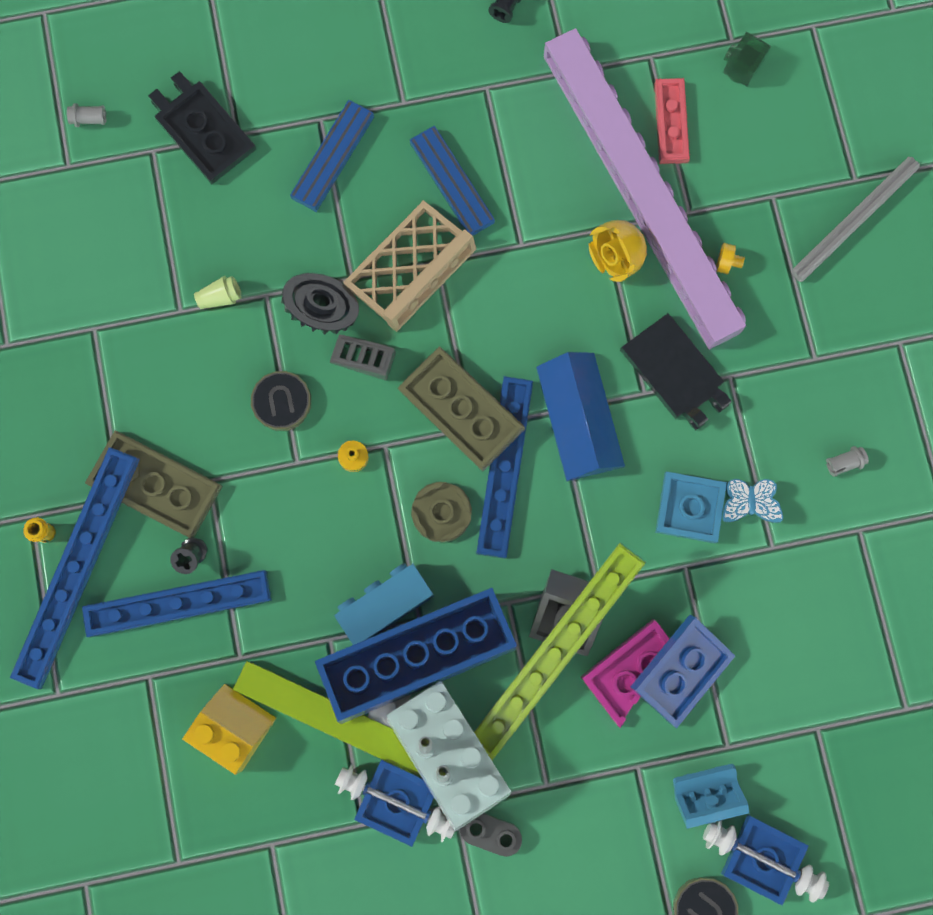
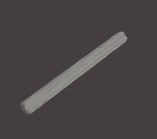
(855, 219)

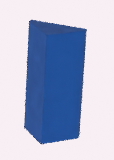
(580, 415)

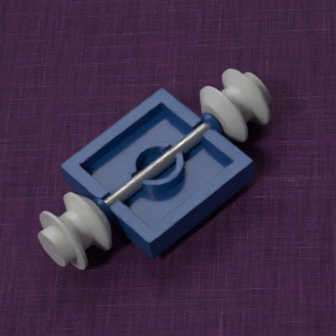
(394, 803)
(765, 860)

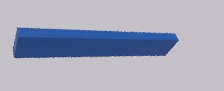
(504, 475)
(176, 603)

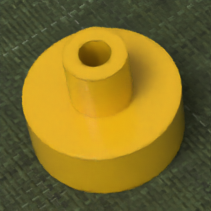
(728, 258)
(356, 462)

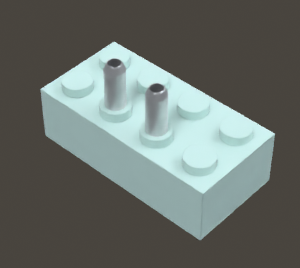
(448, 756)

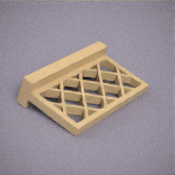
(431, 276)

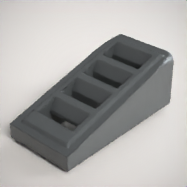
(379, 372)

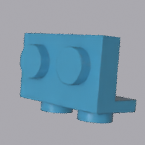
(709, 796)

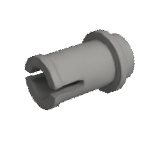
(86, 115)
(847, 461)

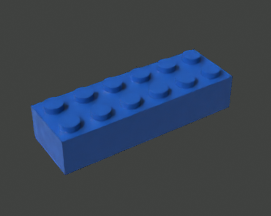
(415, 655)

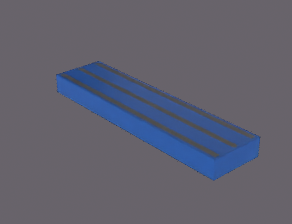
(332, 155)
(452, 181)

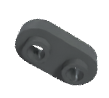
(491, 833)

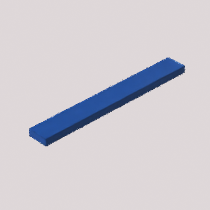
(74, 569)

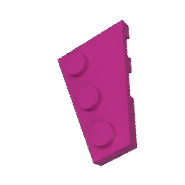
(617, 671)

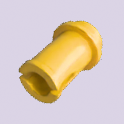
(38, 530)

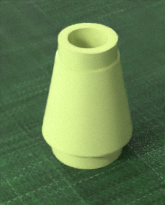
(219, 293)

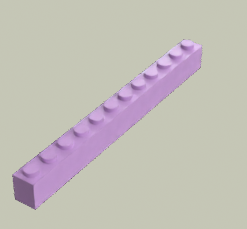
(644, 189)

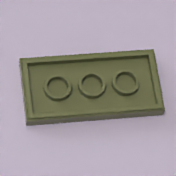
(461, 408)
(163, 487)

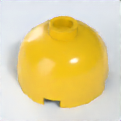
(618, 249)

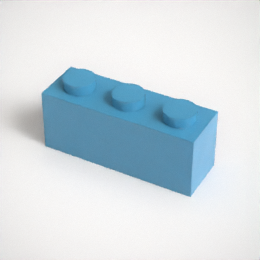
(383, 604)

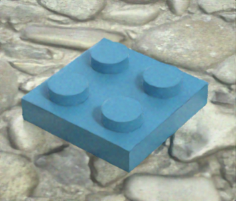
(691, 507)

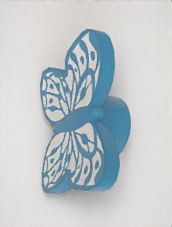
(752, 500)

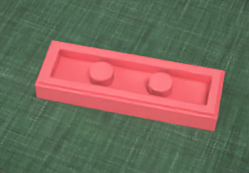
(671, 121)

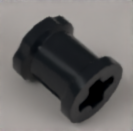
(502, 10)
(189, 555)

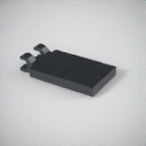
(202, 128)
(676, 371)

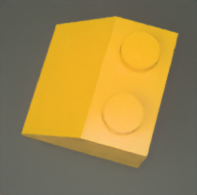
(229, 729)

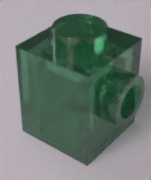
(745, 59)

